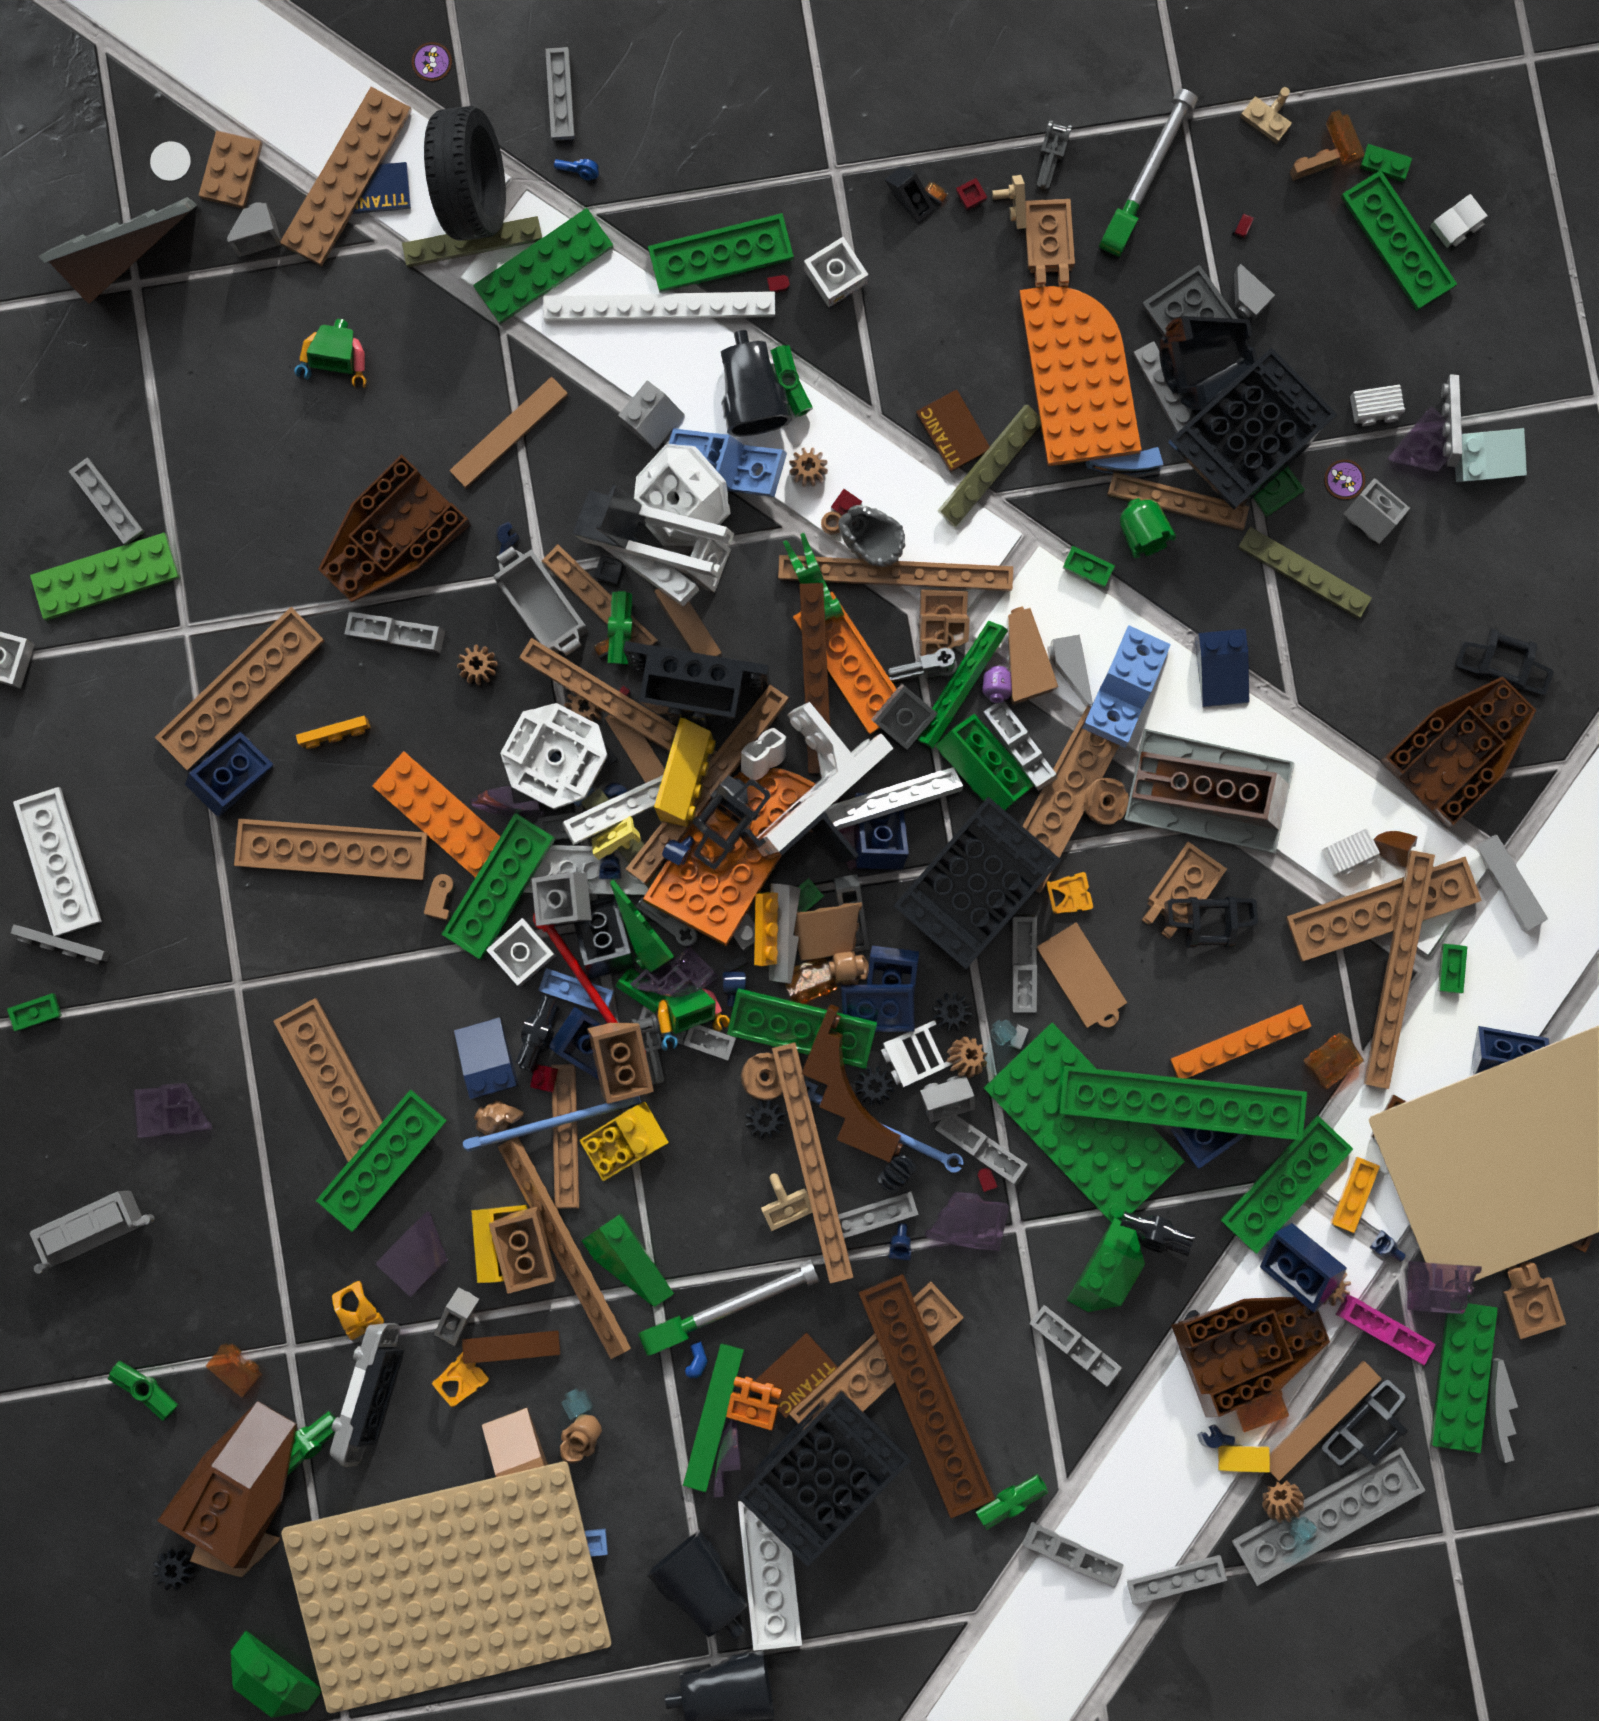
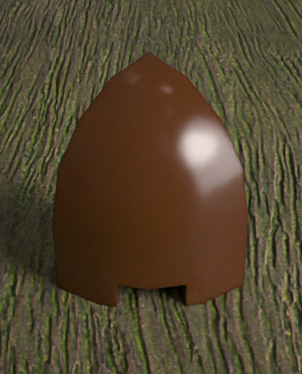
(1395, 846)

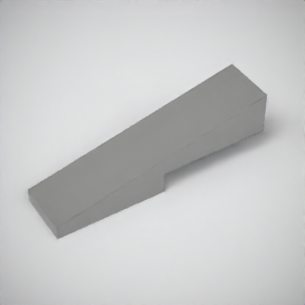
(395, 632)
(1511, 882)
(786, 942)
(1024, 963)
(983, 1148)

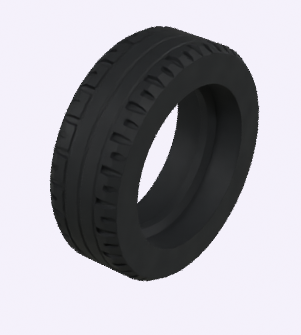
(464, 173)

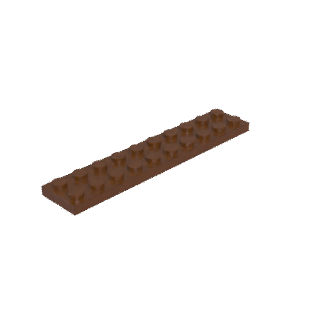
(926, 1396)

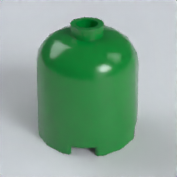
(1145, 527)

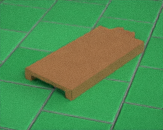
(1082, 977)

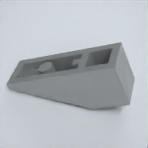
(1070, 662)

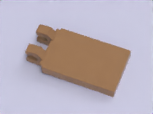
(1049, 239)
(1189, 876)

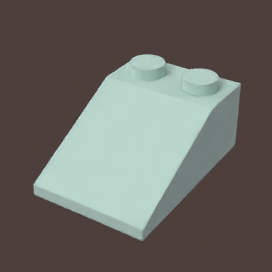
(1492, 455)

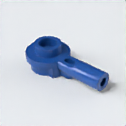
(586, 168)

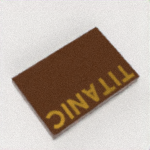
(953, 430)
(797, 1373)

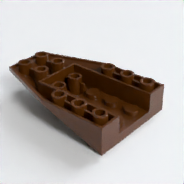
(390, 532)
(1461, 749)
(1248, 1349)
(235, 1487)

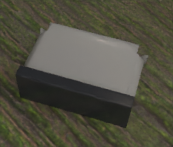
(1020, 1039)

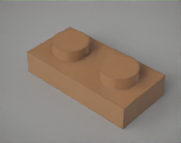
(1322, 160)

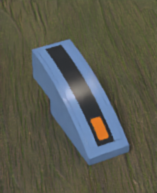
(1142, 463)

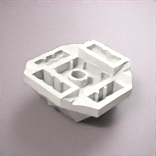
(694, 479)
(534, 741)

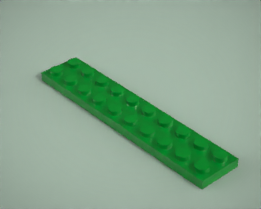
(1183, 1102)

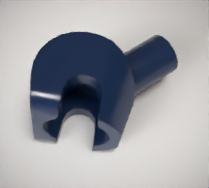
(503, 537)
(614, 788)
(678, 852)
(610, 867)
(731, 983)
(900, 1244)
(1387, 1247)
(1216, 1438)

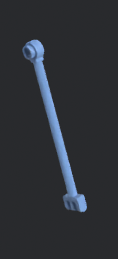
(904, 1139)
(477, 1142)

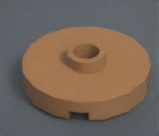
(1115, 804)
(752, 1081)

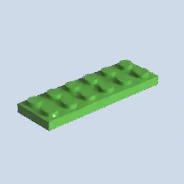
(104, 576)

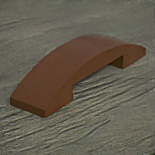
(510, 1347)

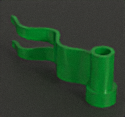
(813, 575)

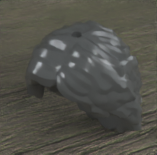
(872, 535)

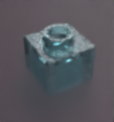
(576, 1403)

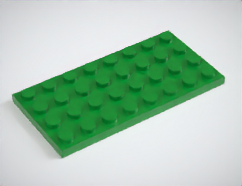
(1106, 1159)

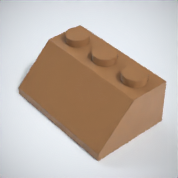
(620, 1061)
(522, 1250)

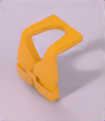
(1075, 894)
(356, 1322)
(467, 1375)

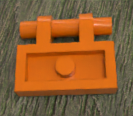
(753, 1410)

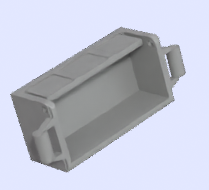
(539, 602)
(87, 1229)

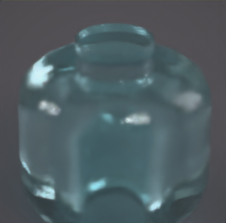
(1003, 1032)
(1302, 1530)

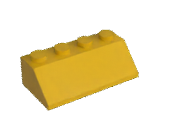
(684, 773)

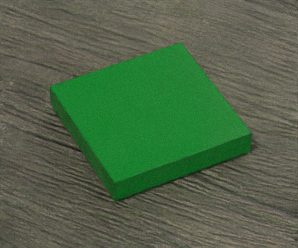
(1278, 492)

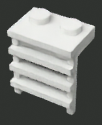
(896, 1053)

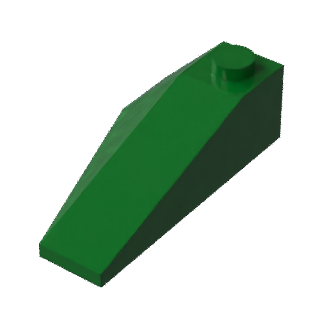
(645, 941)
(624, 1256)

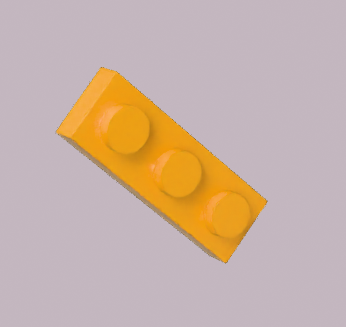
(333, 732)
(766, 929)
(1355, 1194)

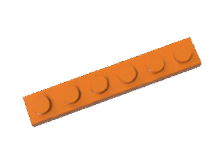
(1240, 1042)

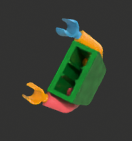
(333, 350)
(687, 1012)

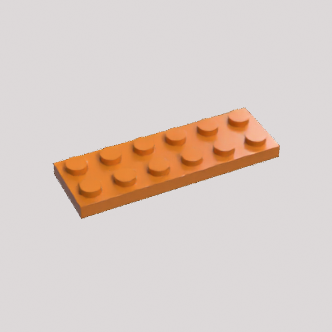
(855, 669)
(437, 813)

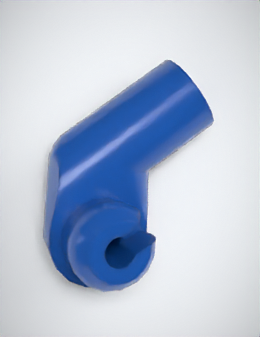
(699, 1362)

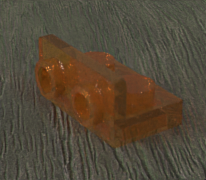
(1344, 137)
(810, 981)
(1334, 1060)
(234, 1369)
(1262, 1412)

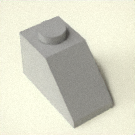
(1250, 294)
(456, 1316)

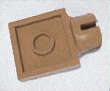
(1532, 1301)

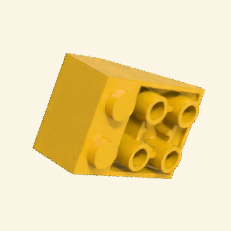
(623, 1141)

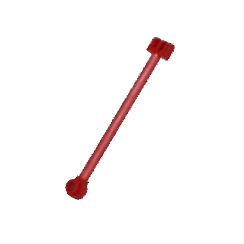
(578, 971)

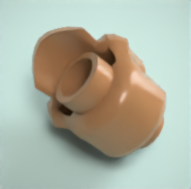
(848, 968)
(496, 1117)
(580, 1438)

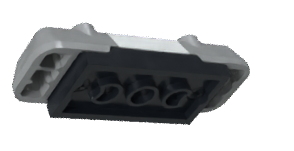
(367, 1394)

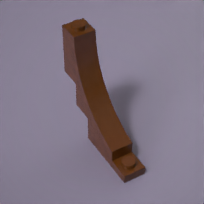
(827, 1066)

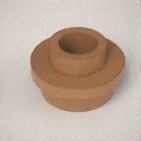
(828, 517)

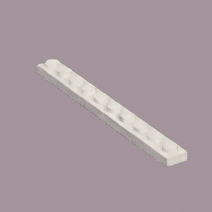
(658, 306)

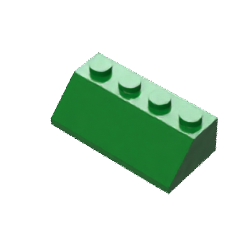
(984, 763)

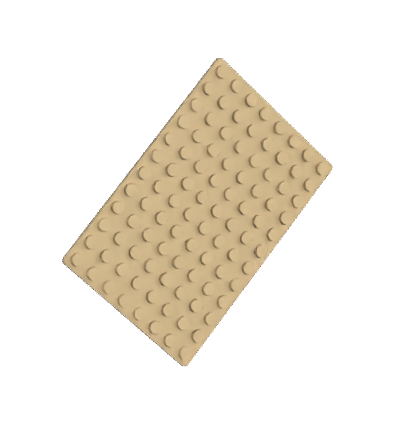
(1501, 1158)
(446, 1587)

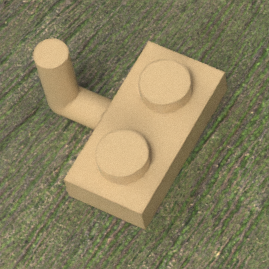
(1266, 118)
(1017, 193)
(786, 1208)

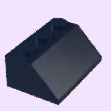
(1500, 1046)
(1302, 1266)

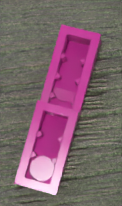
(1385, 1329)

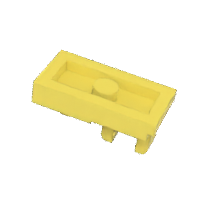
(614, 837)

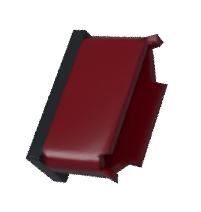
(1243, 225)

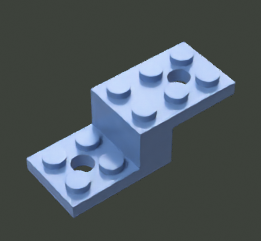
(736, 461)
(1126, 686)

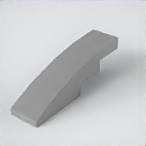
(1020, 745)
(700, 1038)
(1076, 1346)
(1501, 1401)
(1073, 1554)

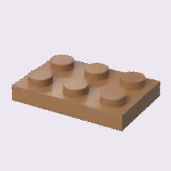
(230, 169)

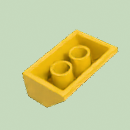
(486, 1258)

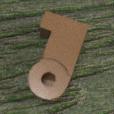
(438, 897)

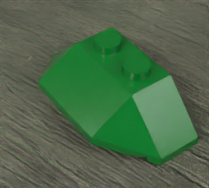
(1110, 1270)
(269, 1679)

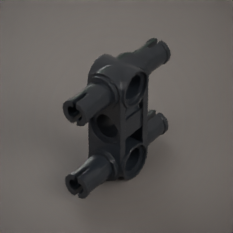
(537, 1034)
(1158, 1233)

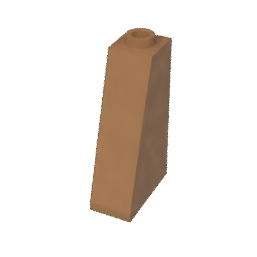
(688, 625)
(1027, 658)

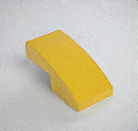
(1243, 1458)

